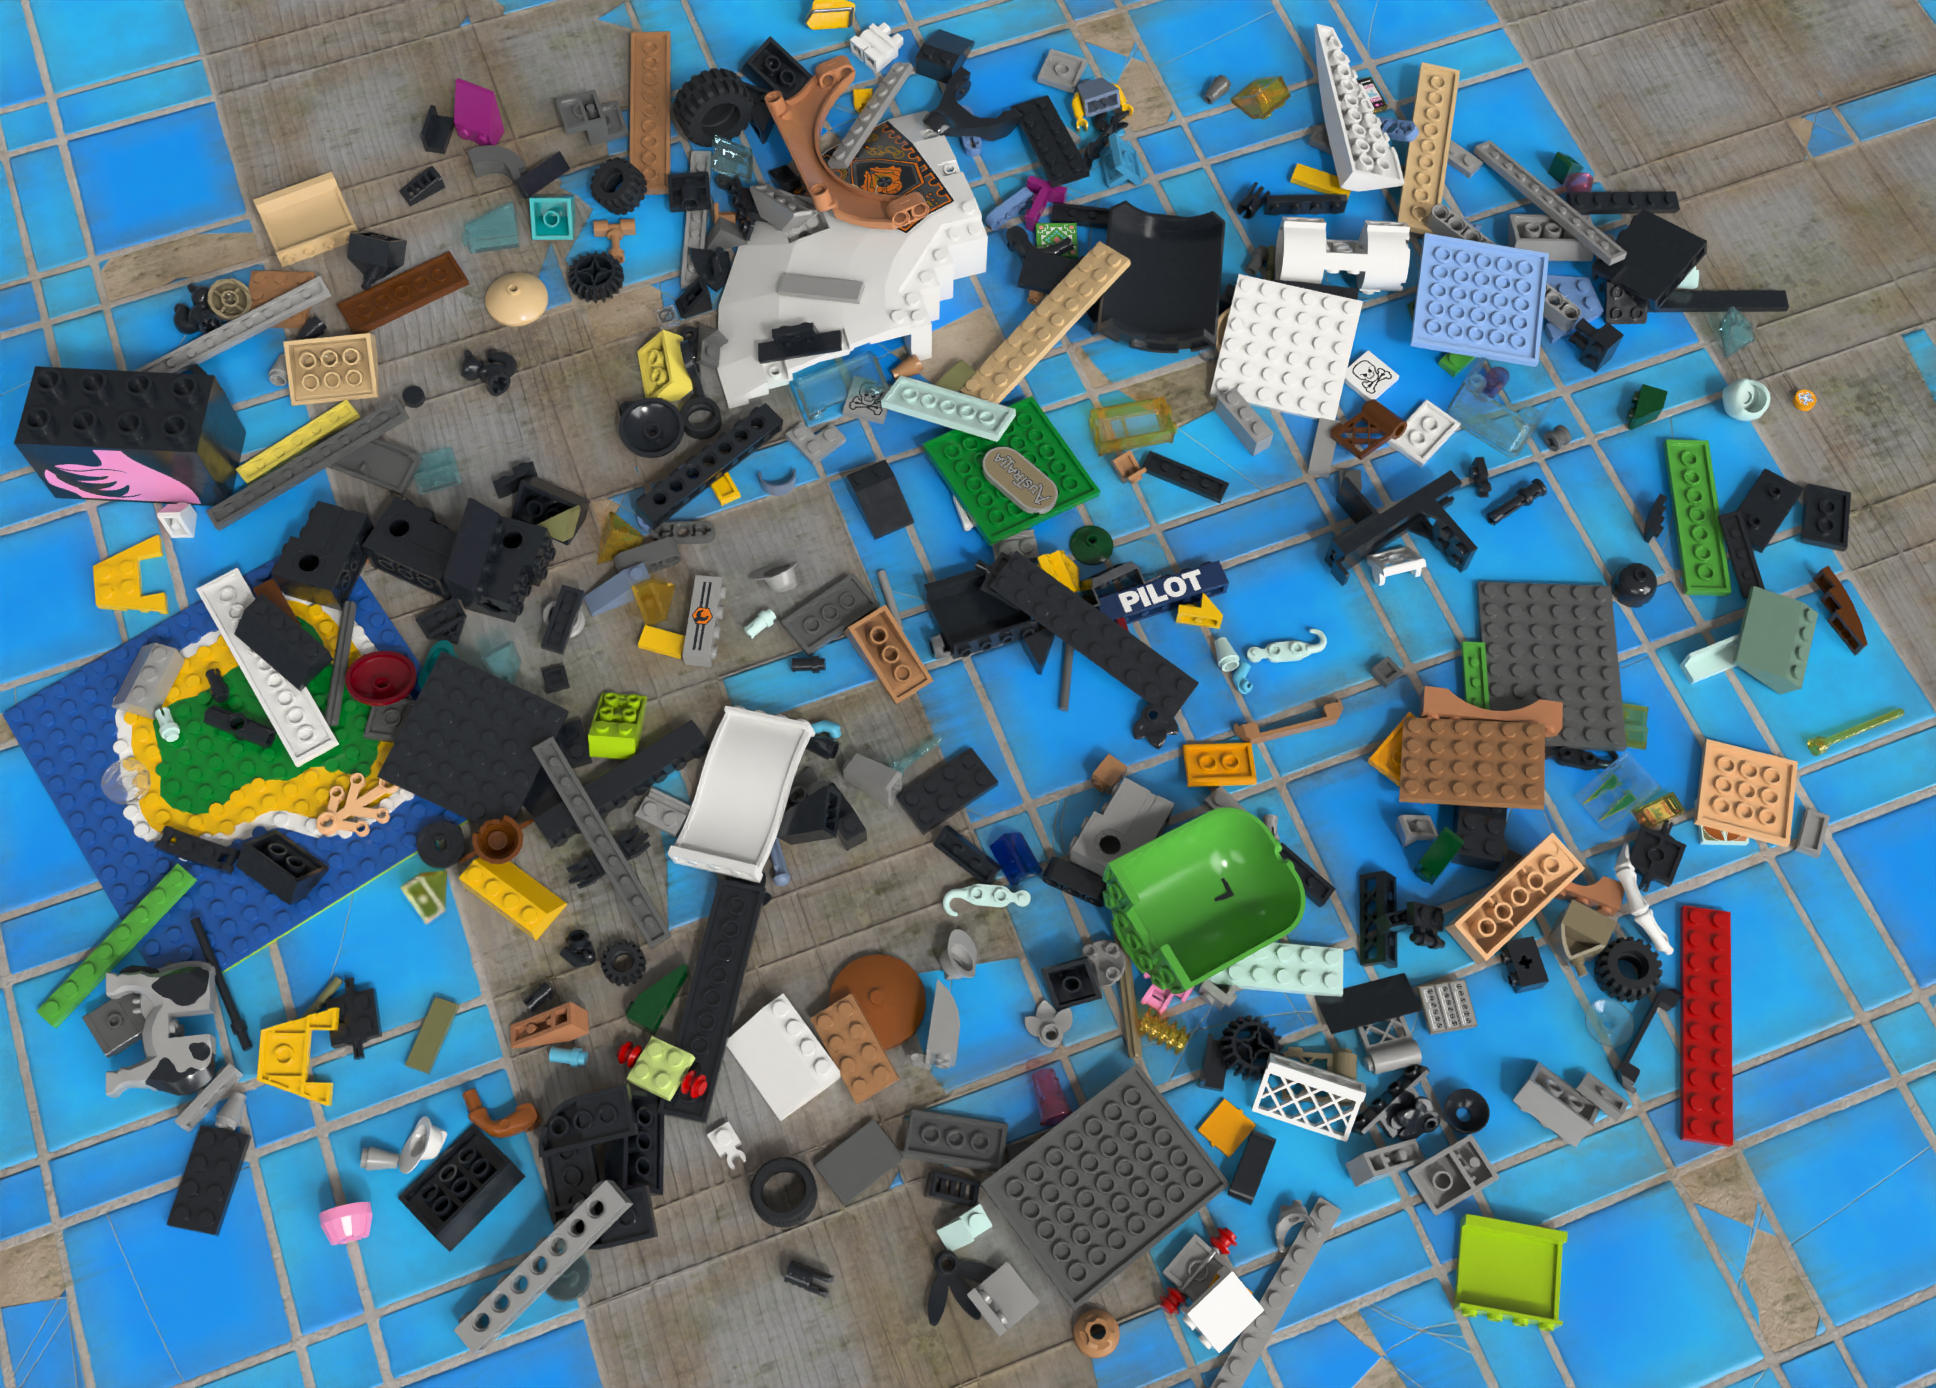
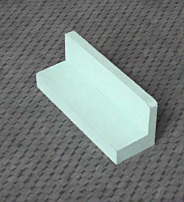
(1710, 660)

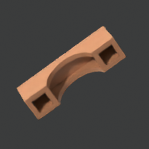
(1602, 896)

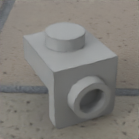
(1213, 995)

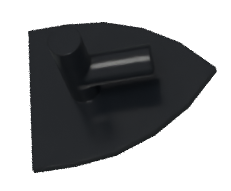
(712, 265)

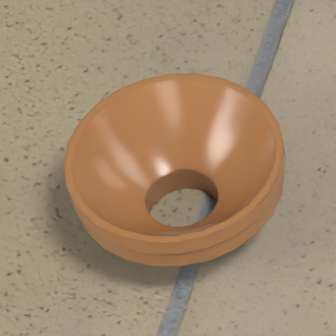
(1086, 1343)

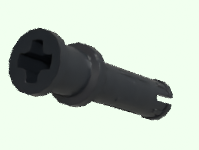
(1523, 497)

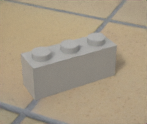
(1243, 421)

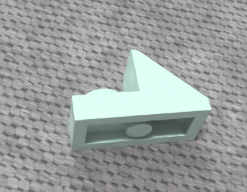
(964, 1228)

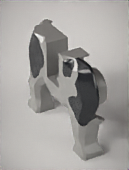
(172, 1060)

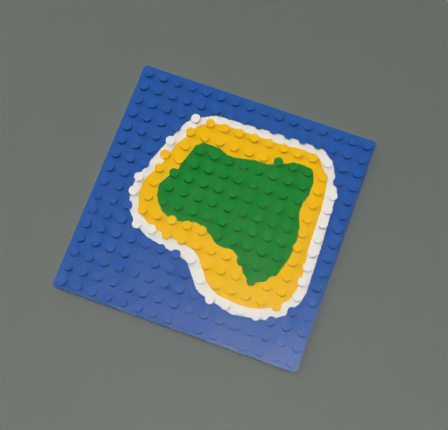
(217, 783)

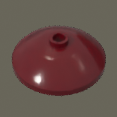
(380, 678)

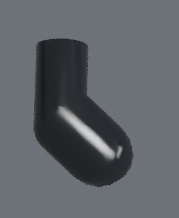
(1100, 123)

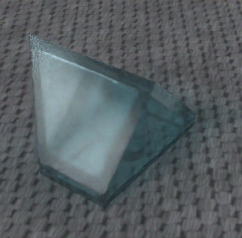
(1735, 332)

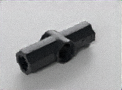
(229, 721)

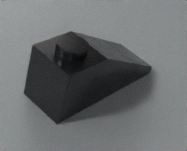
(850, 828)

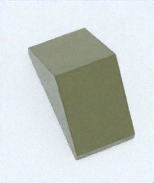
(563, 525)

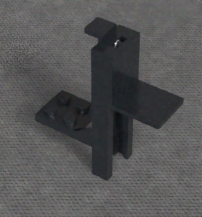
(1376, 530)

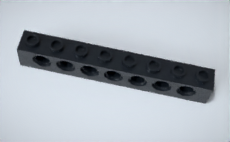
(655, 514)

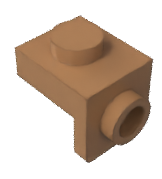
(1128, 468)

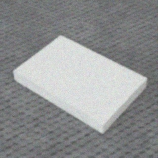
(1425, 433)

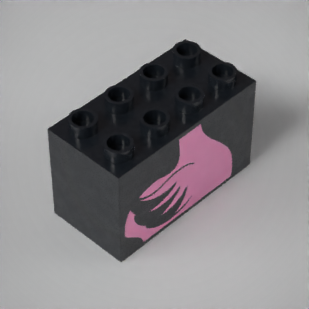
(131, 436)

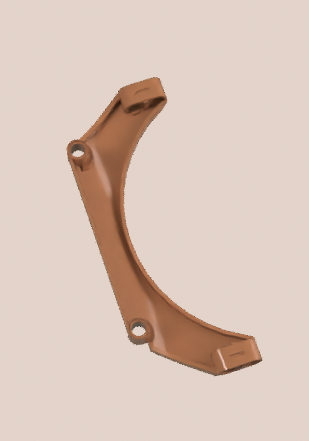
(801, 125)

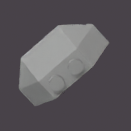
(781, 207)

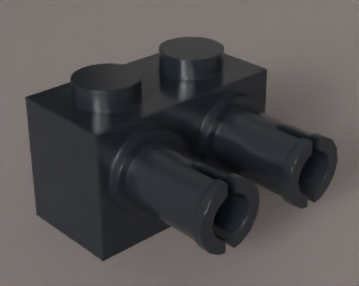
(1596, 344)

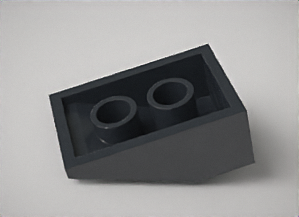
(942, 55)
(776, 69)
(879, 499)

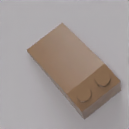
(888, 654)

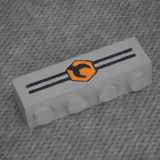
(703, 621)

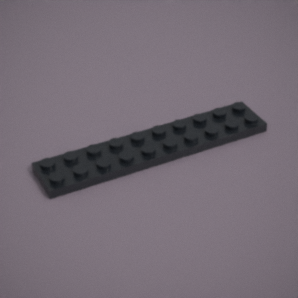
(1094, 634)
(715, 992)

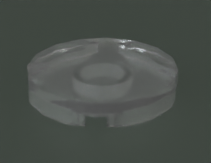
(126, 781)

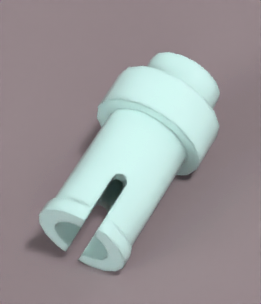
(764, 620)
(168, 728)

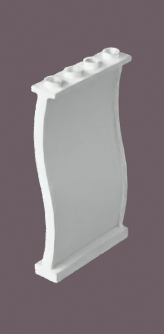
(742, 793)

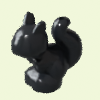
(198, 318)
(495, 373)

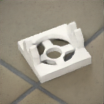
(1397, 558)

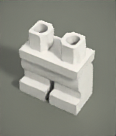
(876, 46)

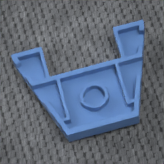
(1582, 294)

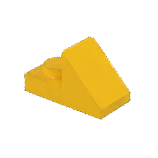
(1205, 616)

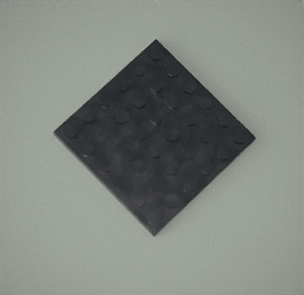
(472, 742)

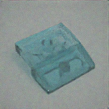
(732, 159)
(437, 472)

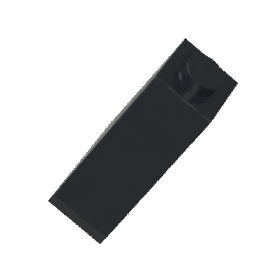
(812, 818)

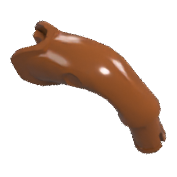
(525, 1117)

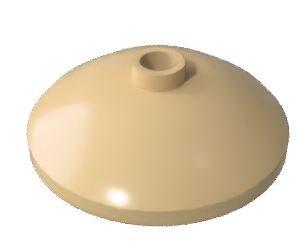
(520, 306)

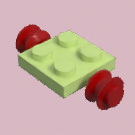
(661, 1069)

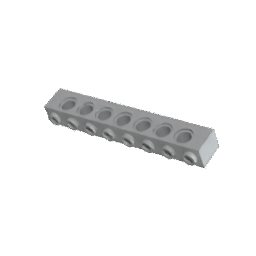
(470, 1325)

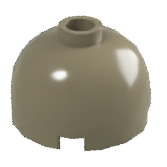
(229, 299)

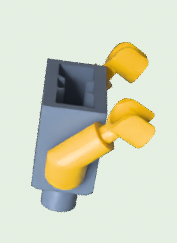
(1095, 98)

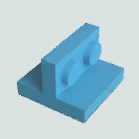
(1121, 162)

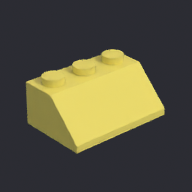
(663, 368)

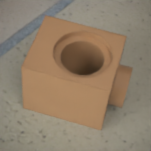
(1108, 774)

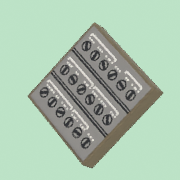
(1447, 1007)

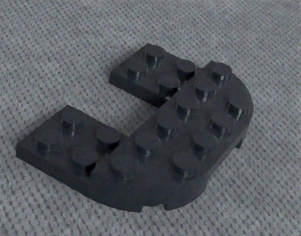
(572, 1166)

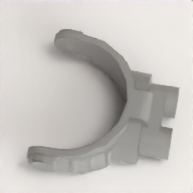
(1290, 1216)

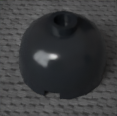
(1634, 584)

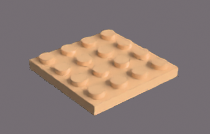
(1746, 792)

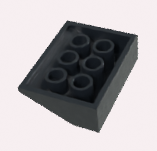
(461, 1187)

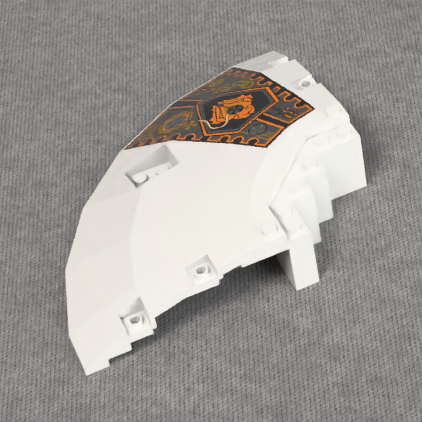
(901, 268)

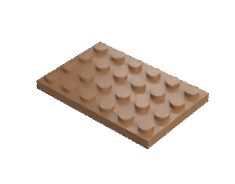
(1473, 763)

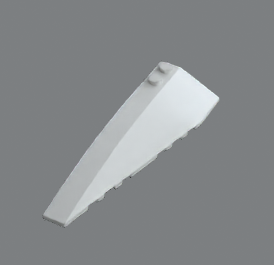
(1354, 133)

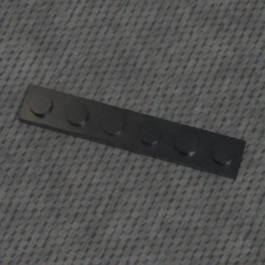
(1623, 202)

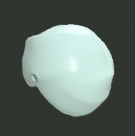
(1746, 399)

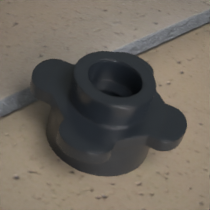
(578, 941)

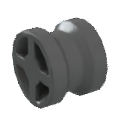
(1557, 438)

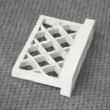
(1320, 1081)

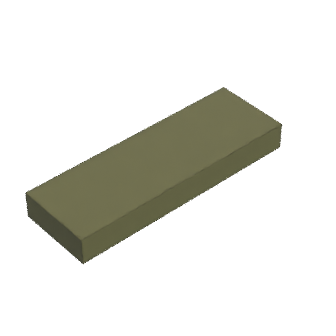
(432, 1035)

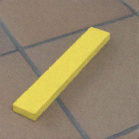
(297, 442)

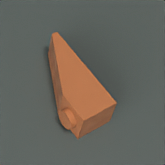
(550, 1027)

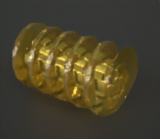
(1164, 1032)

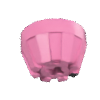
(347, 1222)

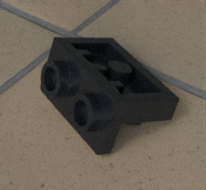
(574, 744)

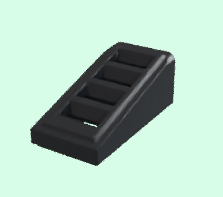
(424, 178)
(943, 1177)

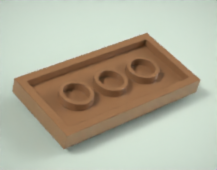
(855, 1048)

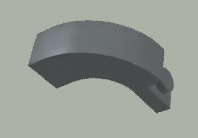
(498, 160)

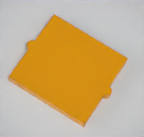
(1226, 1128)

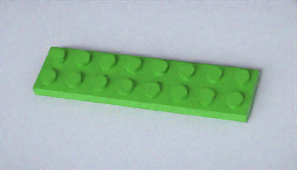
(1695, 518)

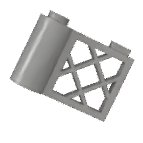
(1389, 1054)

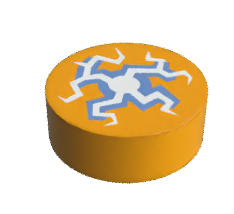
(1804, 400)

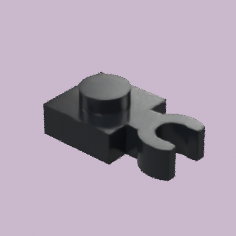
(1479, 474)

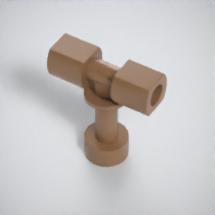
(615, 233)

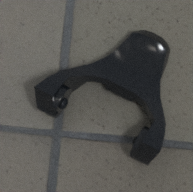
(955, 121)

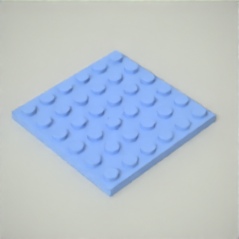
(1480, 300)

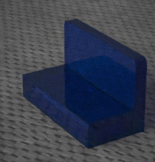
(1015, 857)

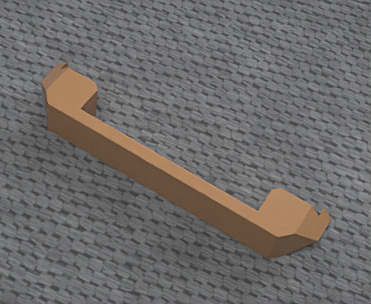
(1250, 731)

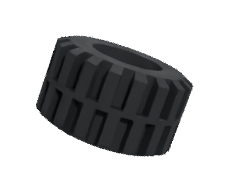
(609, 177)
(1635, 953)

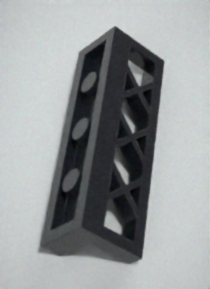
(1386, 902)

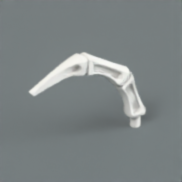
(1637, 904)

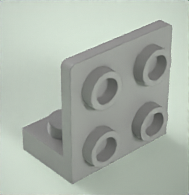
(1003, 1299)

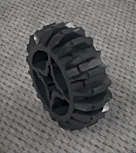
(595, 277)
(1232, 1046)

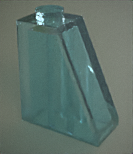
(493, 230)

